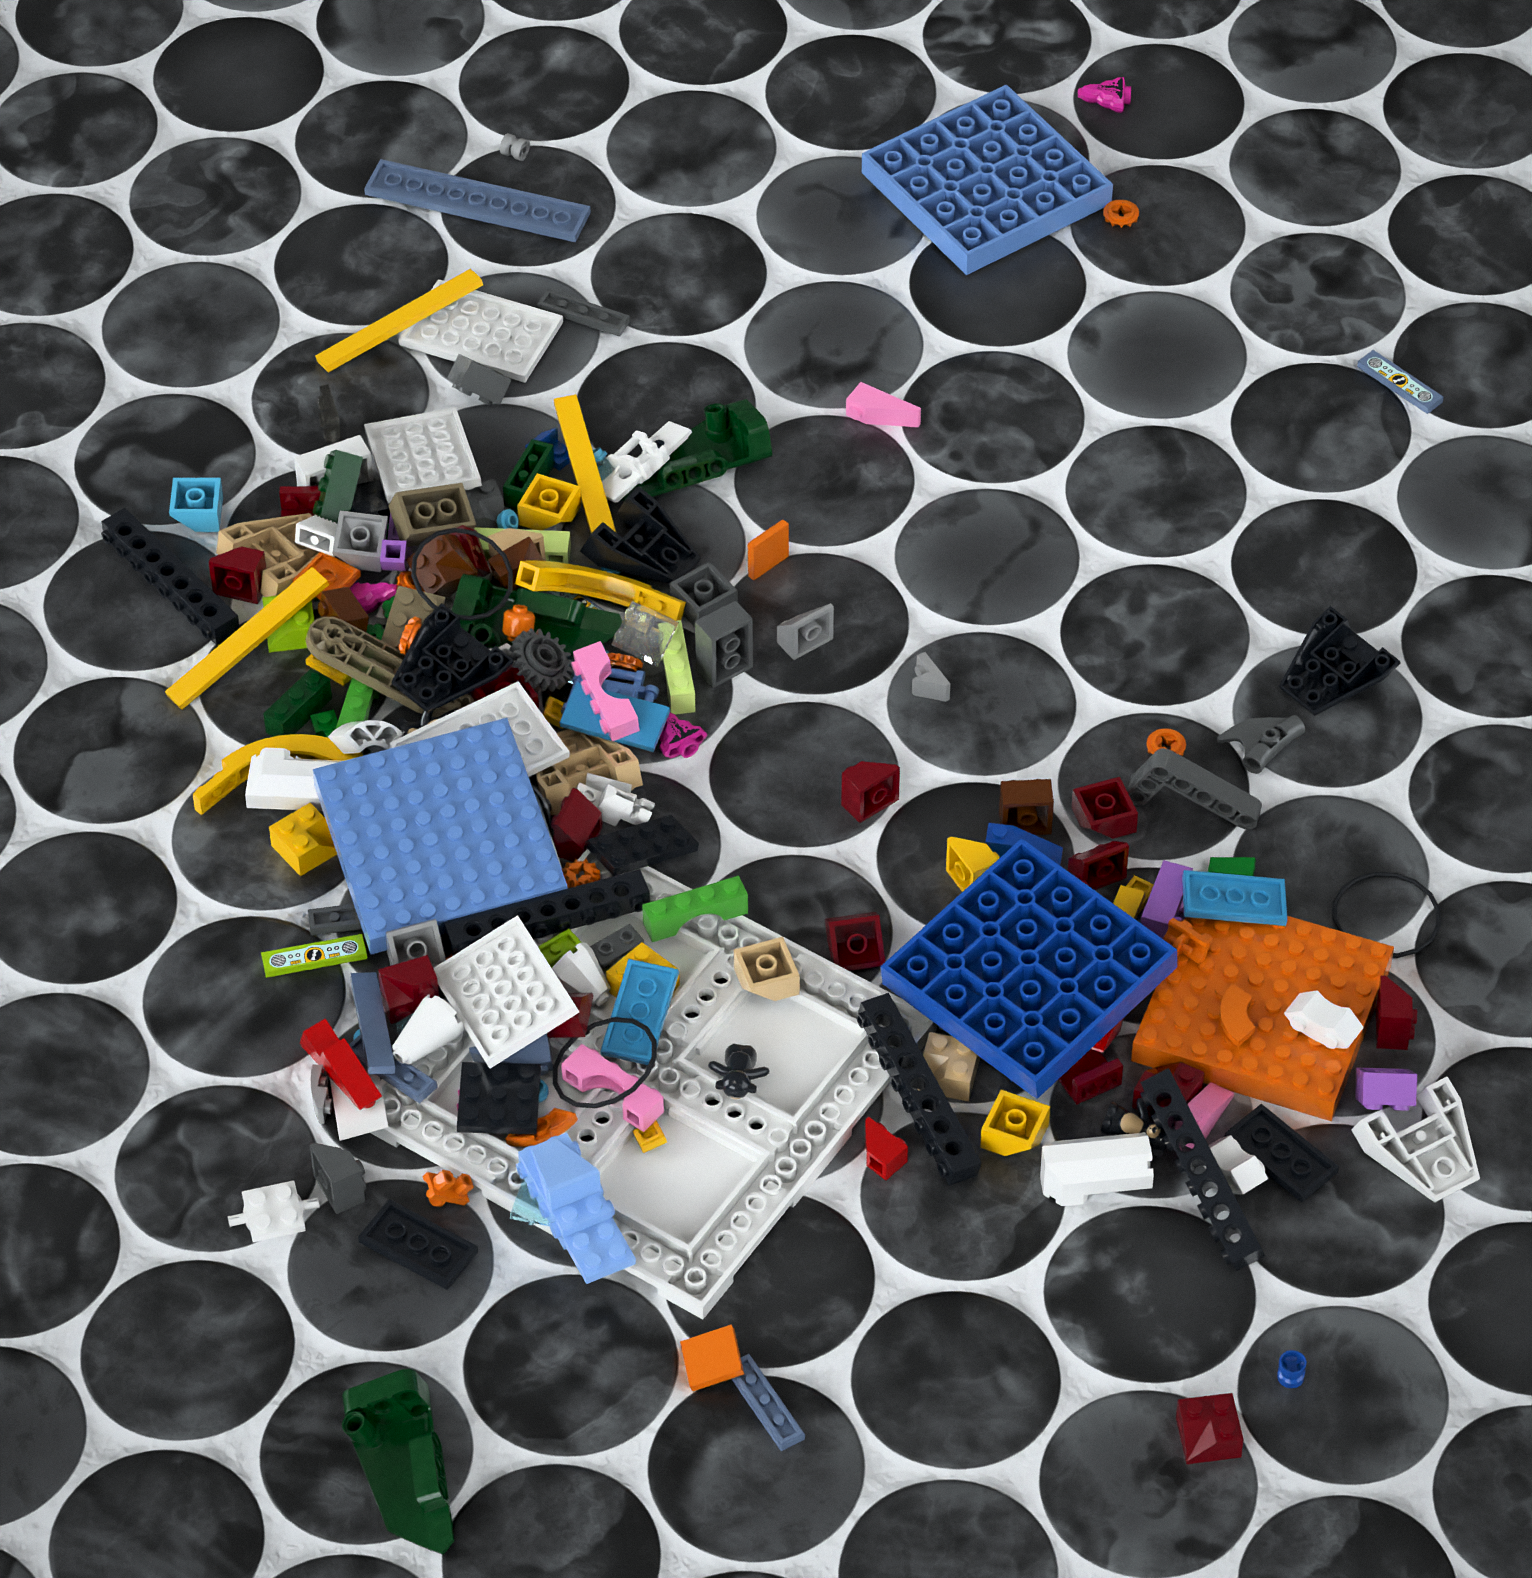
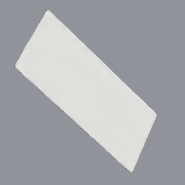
(356, 1122)

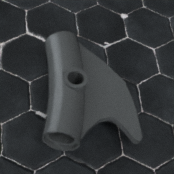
(1263, 738)

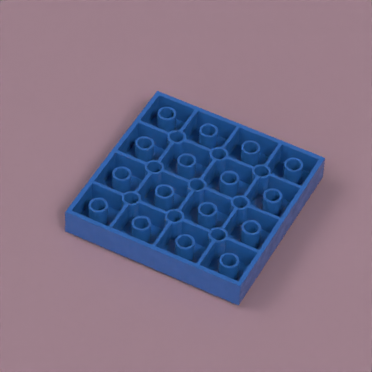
(1029, 967)

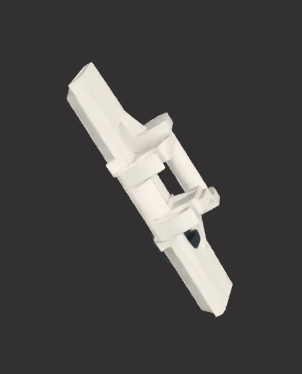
(653, 457)

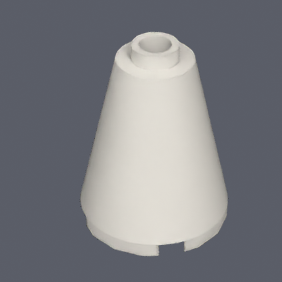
(427, 1030)

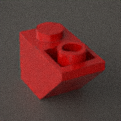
(883, 1150)

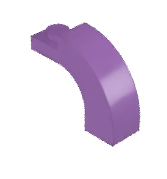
(394, 551)

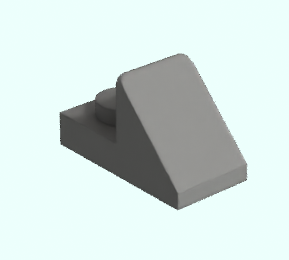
(929, 681)

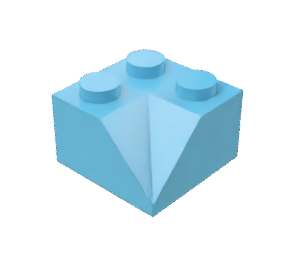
(197, 503)

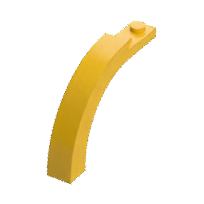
(596, 583)
(237, 764)

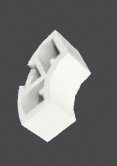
(369, 734)
(1323, 1020)
(1239, 1168)

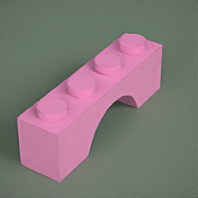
(616, 714)
(589, 1070)

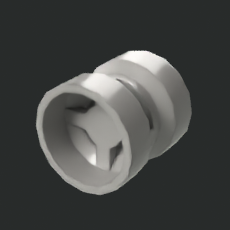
(516, 147)

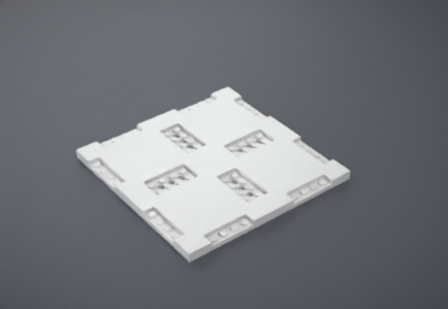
(717, 1183)

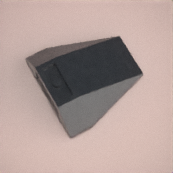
(446, 662)
(1334, 664)

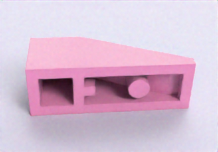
(881, 408)
(1208, 1108)

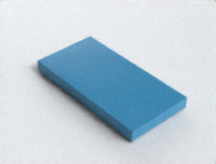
(581, 718)
(1234, 898)
(645, 997)

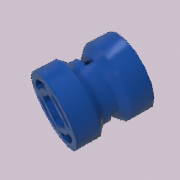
(1291, 1369)

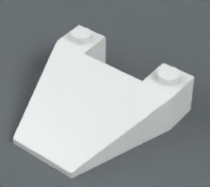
(1431, 1154)

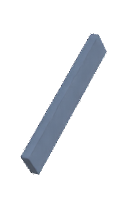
(372, 1023)

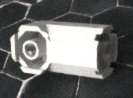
(282, 781)
(1095, 1166)

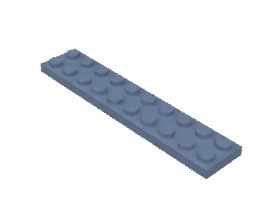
(477, 200)

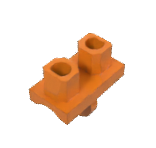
(1187, 940)
(447, 1188)

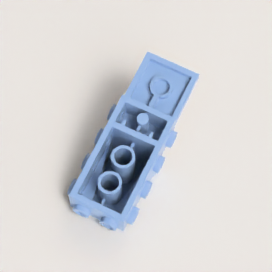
(575, 1206)

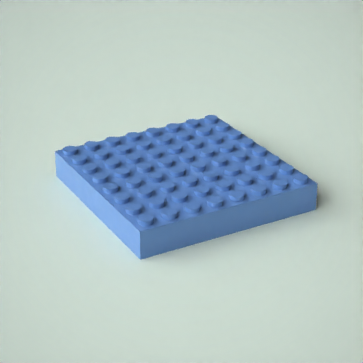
(986, 179)
(437, 830)

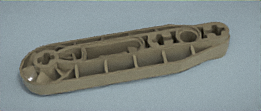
(365, 660)

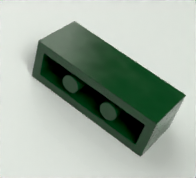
(535, 459)
(337, 485)
(297, 704)

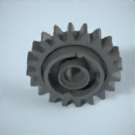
(541, 660)

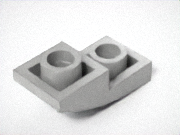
(322, 1103)

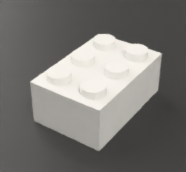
(311, 469)

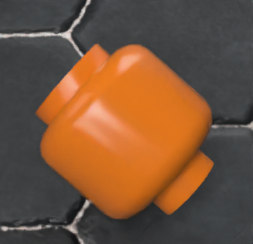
(517, 620)

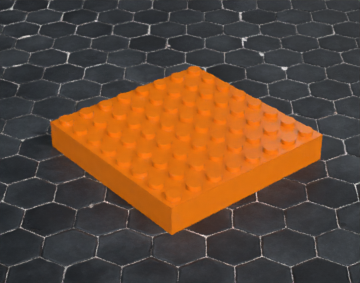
(1273, 968)

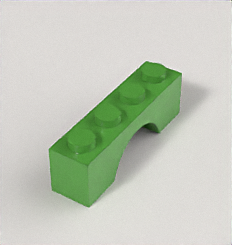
(357, 703)
(667, 915)

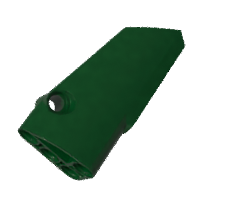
(713, 447)
(562, 617)
(401, 1456)

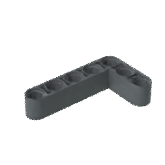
(1195, 784)

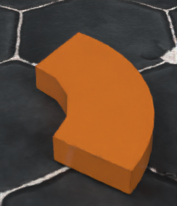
(1234, 1015)
(550, 1125)

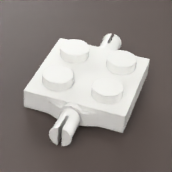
(273, 1211)

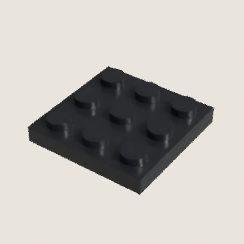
(499, 1098)

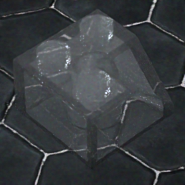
(644, 633)

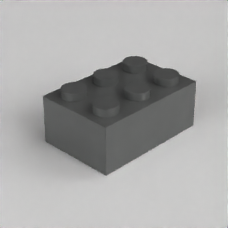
(724, 644)

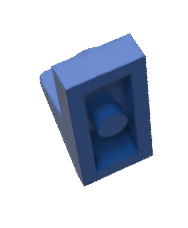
(561, 455)

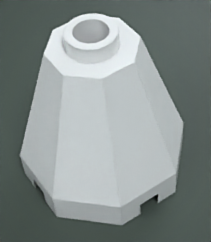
(583, 974)

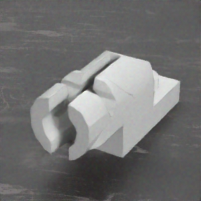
(618, 804)

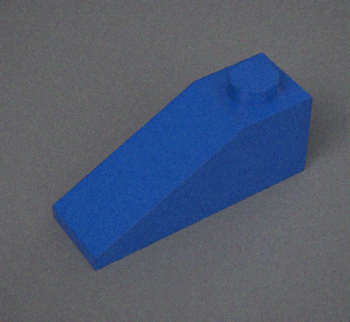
(1003, 837)

